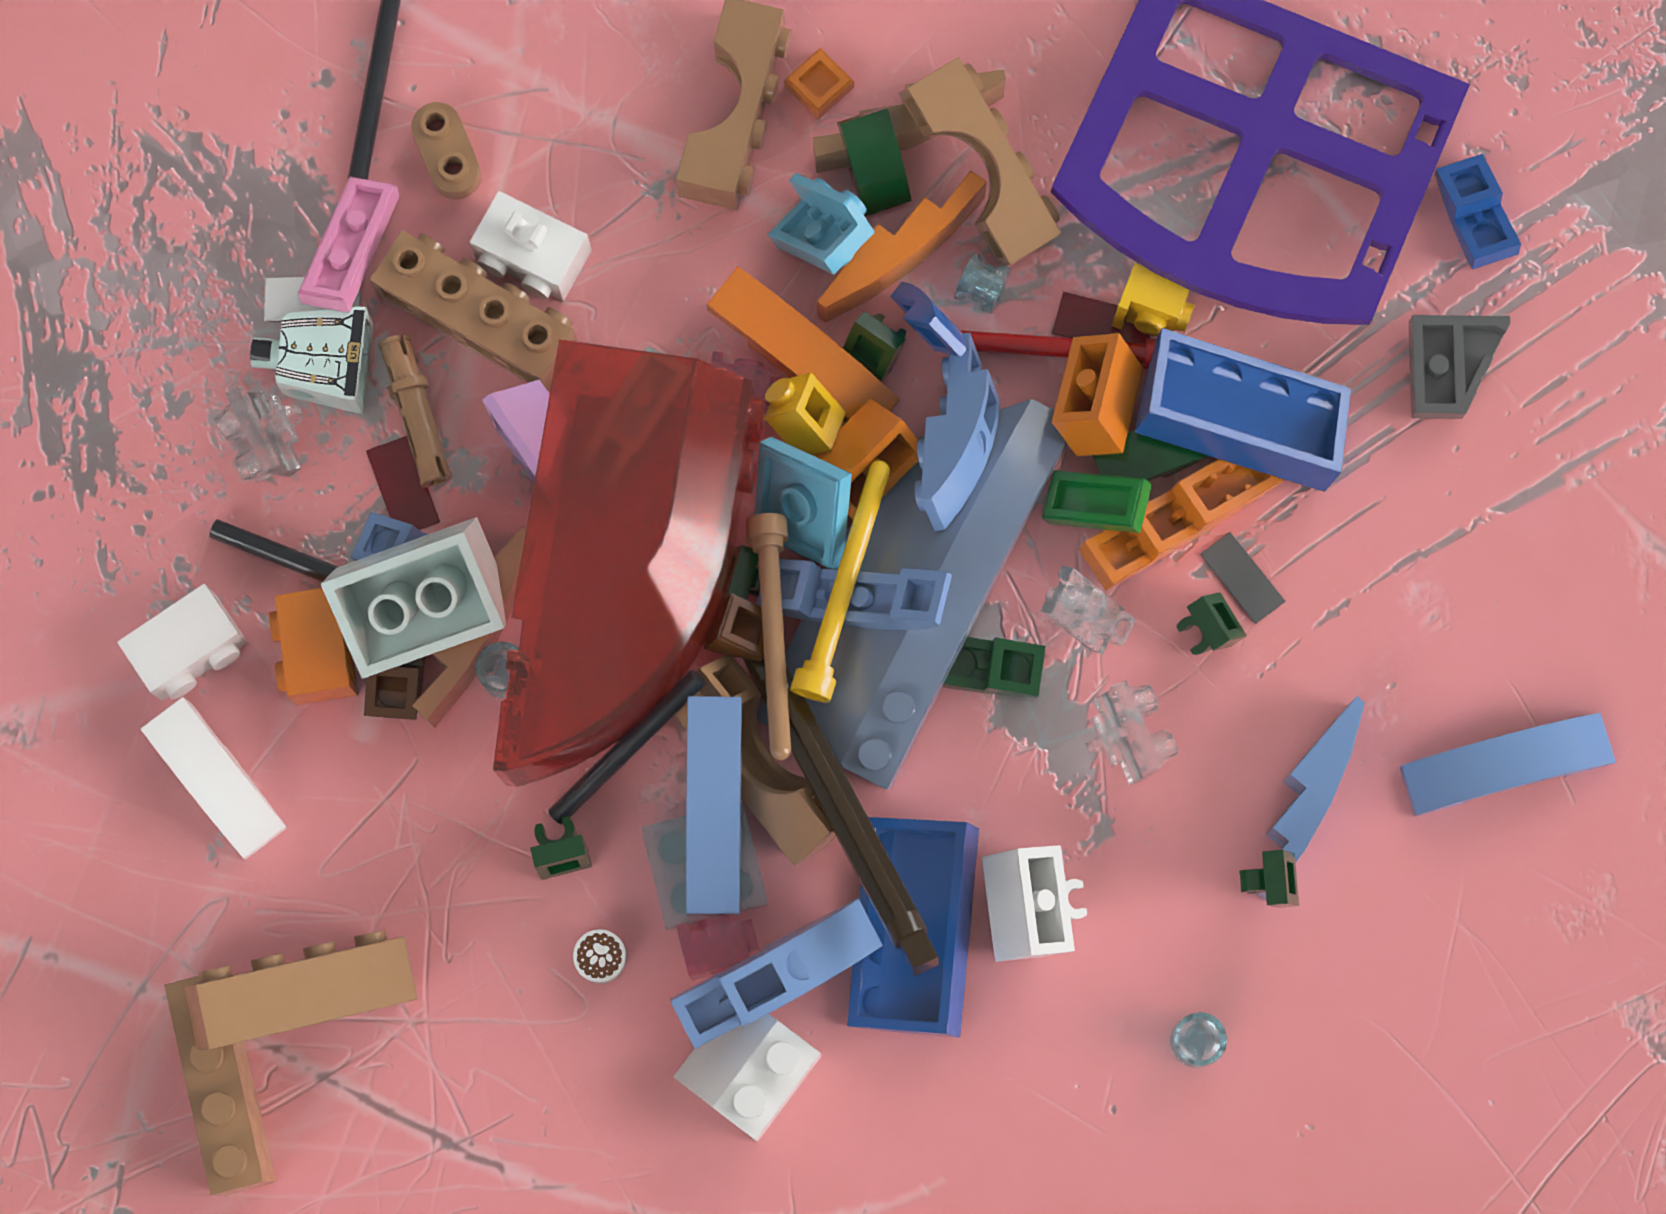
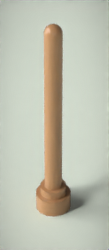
(766, 535)

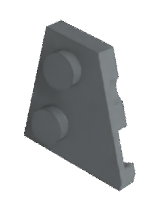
(1450, 361)

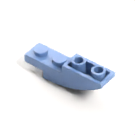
(958, 439)
(776, 974)

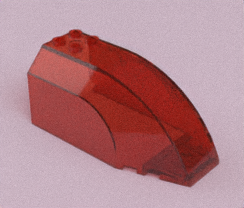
(621, 547)

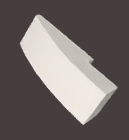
(213, 777)

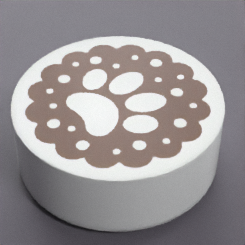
(600, 956)

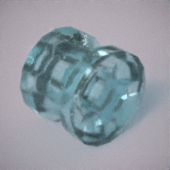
(982, 283)
(496, 683)
(1189, 1048)

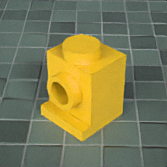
(1153, 303)
(804, 413)

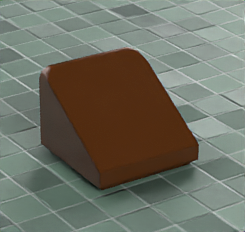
(737, 630)

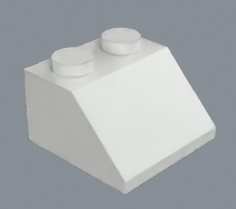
(749, 1072)

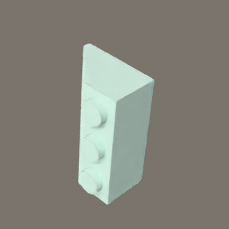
(417, 598)

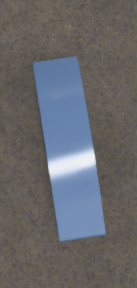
(878, 599)
(1507, 763)

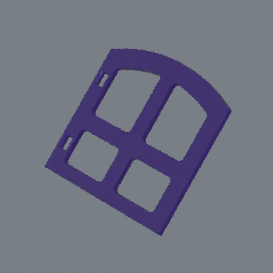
(1265, 129)

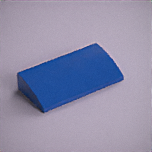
(1244, 410)
(939, 874)

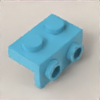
(823, 226)

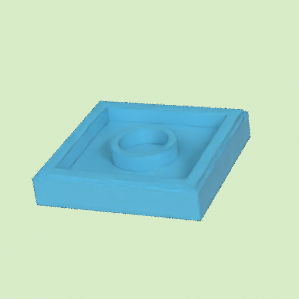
(809, 495)

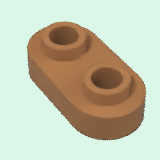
(444, 148)

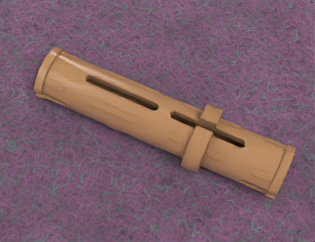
(409, 391)

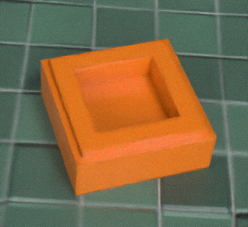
(819, 83)

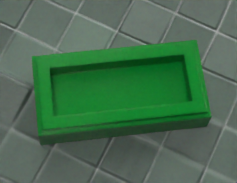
(1097, 501)

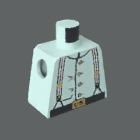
(320, 356)

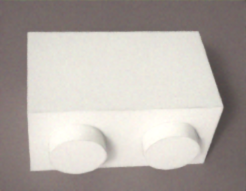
(183, 644)

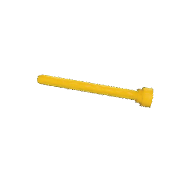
(815, 677)

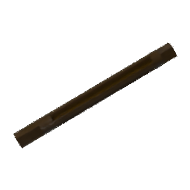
(853, 829)

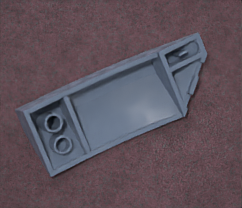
(895, 675)

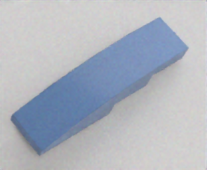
(1316, 782)
(713, 805)

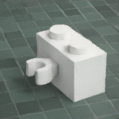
(530, 247)
(1029, 903)

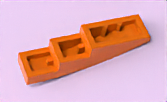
(890, 257)
(795, 343)
(1176, 519)

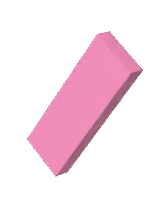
(348, 244)

